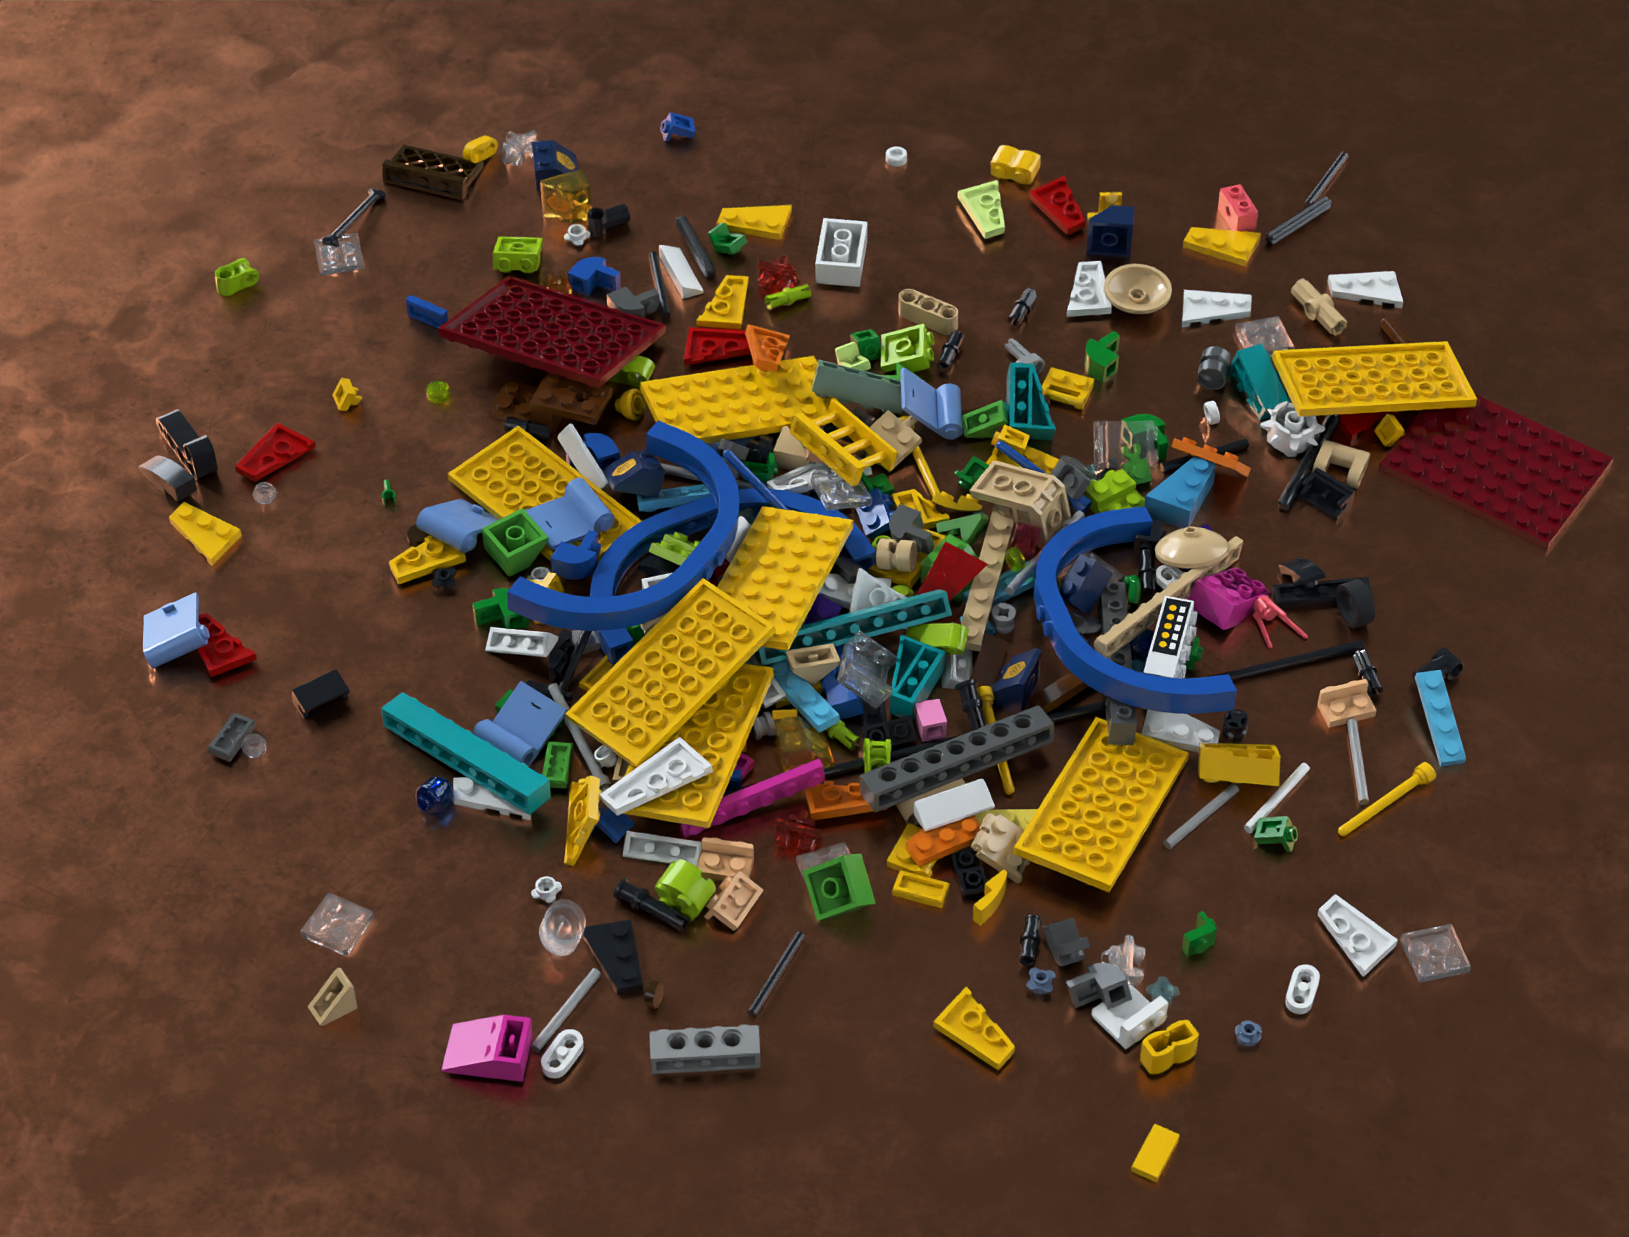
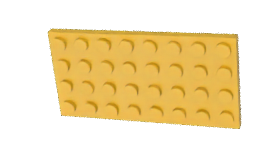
(1373, 378)
(736, 400)
(525, 474)
(784, 567)
(670, 673)
(718, 735)
(1100, 806)

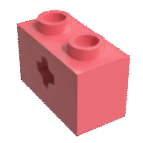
(1237, 209)

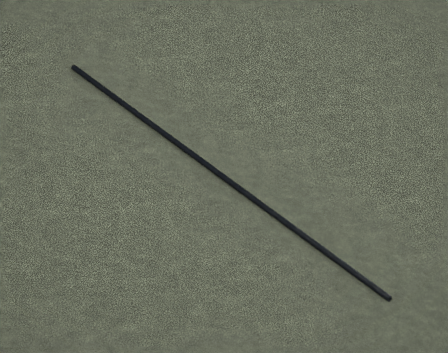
(1100, 706)

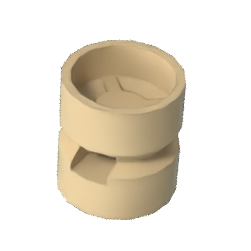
(894, 554)

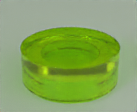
(437, 391)
(1015, 559)

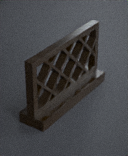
(435, 180)

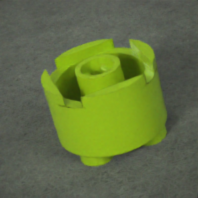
(684, 888)

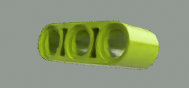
(635, 372)
(944, 636)

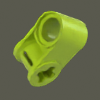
(234, 277)
(876, 754)

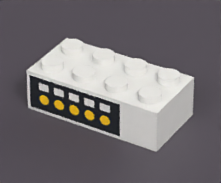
(1172, 639)

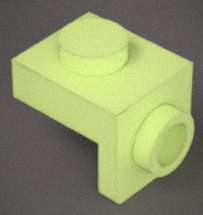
(849, 356)

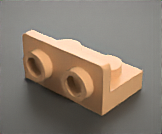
(1345, 703)
(725, 858)
(734, 901)

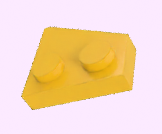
(915, 500)

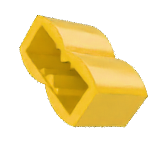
(1015, 164)
(1169, 1047)

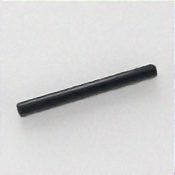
(1306, 464)

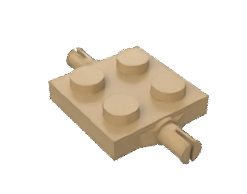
(897, 434)

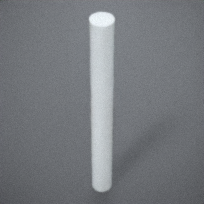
(1277, 797)

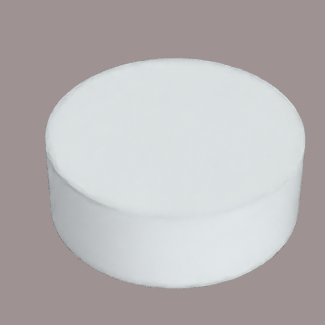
(896, 156)
(1211, 412)

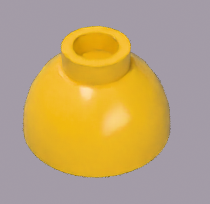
(631, 404)

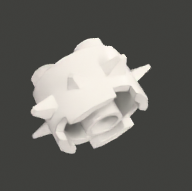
(1289, 432)

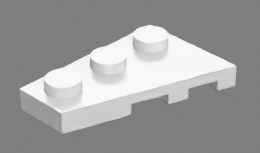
(1370, 286)
(1179, 730)
(475, 796)

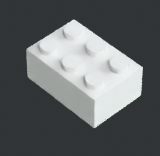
(841, 252)

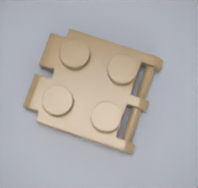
(996, 845)

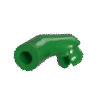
(1133, 583)

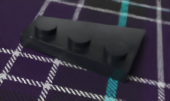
(617, 954)

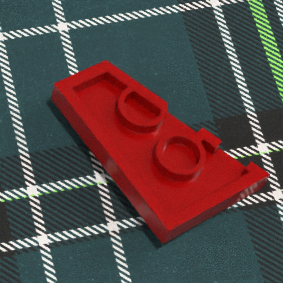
(714, 344)
(951, 571)
(222, 650)

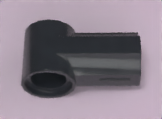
(600, 220)
(1444, 661)

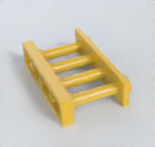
(832, 453)

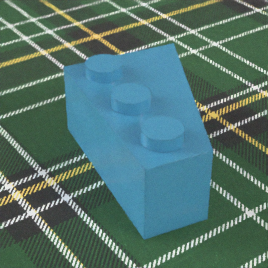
(1182, 493)

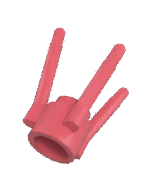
(1268, 610)

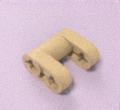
(1343, 456)

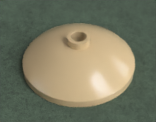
(1137, 288)
(1191, 548)

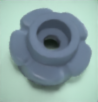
(1245, 1038)

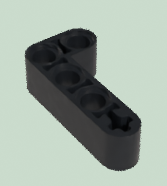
(193, 451)

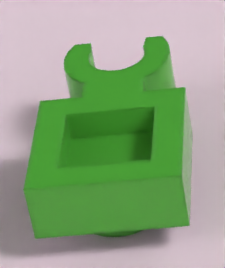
(1136, 468)

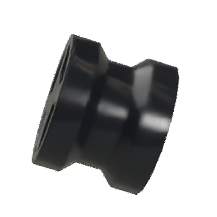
(1235, 725)

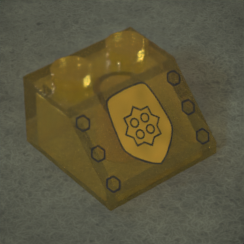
(566, 197)
(800, 743)

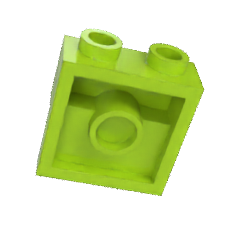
(517, 254)
(908, 348)
(1113, 492)
(674, 547)

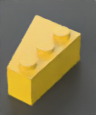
(1239, 763)

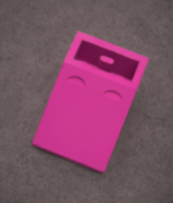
(1226, 597)
(490, 1047)

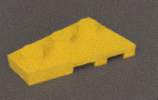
(206, 532)
(424, 559)

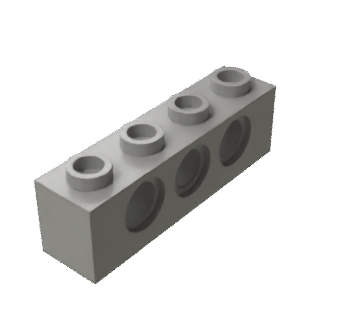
(715, 1057)

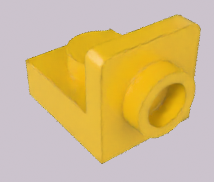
(1012, 437)

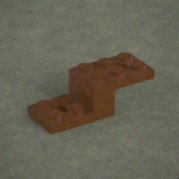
(551, 401)

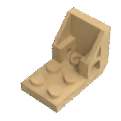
(1032, 495)

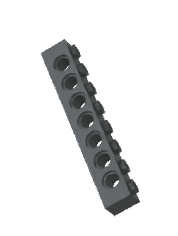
(1119, 716)
(956, 758)

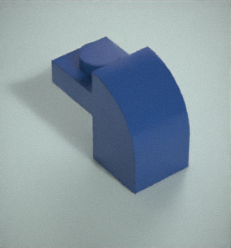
(591, 273)
(601, 448)
(575, 561)

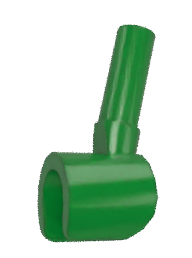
(388, 492)

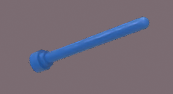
(753, 480)
(1078, 505)

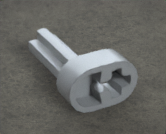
(1024, 356)

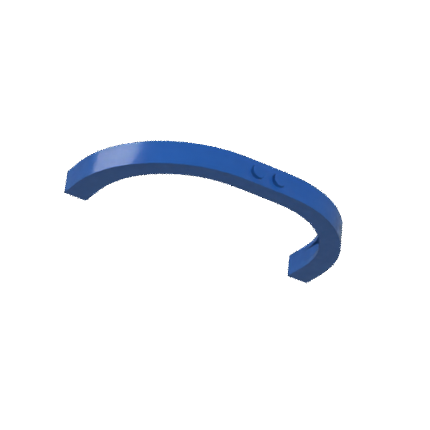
(689, 520)
(650, 603)
(1095, 670)

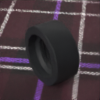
(1355, 603)

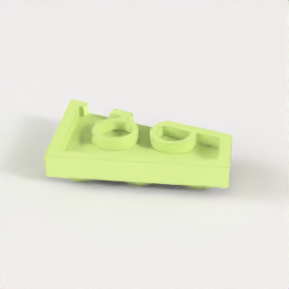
(984, 208)

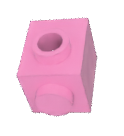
(930, 720)

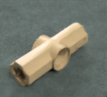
(1319, 307)

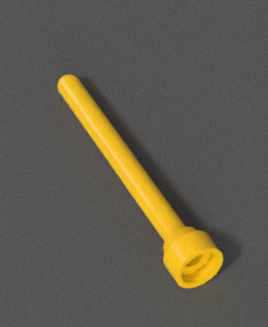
(923, 467)
(986, 695)
(1422, 775)

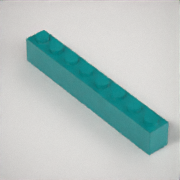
(870, 621)
(466, 753)

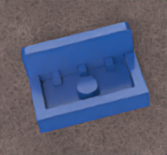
(877, 516)

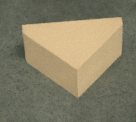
(789, 451)
(813, 662)
(333, 999)

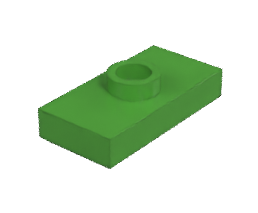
(558, 763)

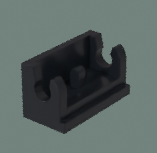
(1327, 494)
(319, 692)

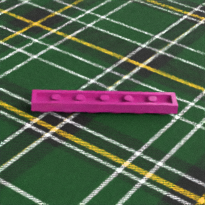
(763, 794)

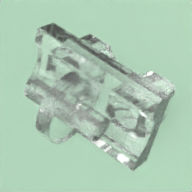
(517, 146)
(1124, 956)

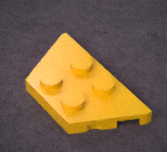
(582, 816)

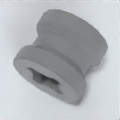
(1003, 618)
(763, 726)

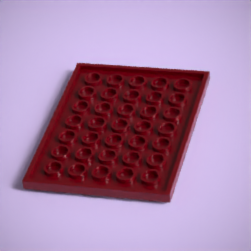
(552, 331)
(1498, 467)

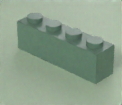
(857, 386)

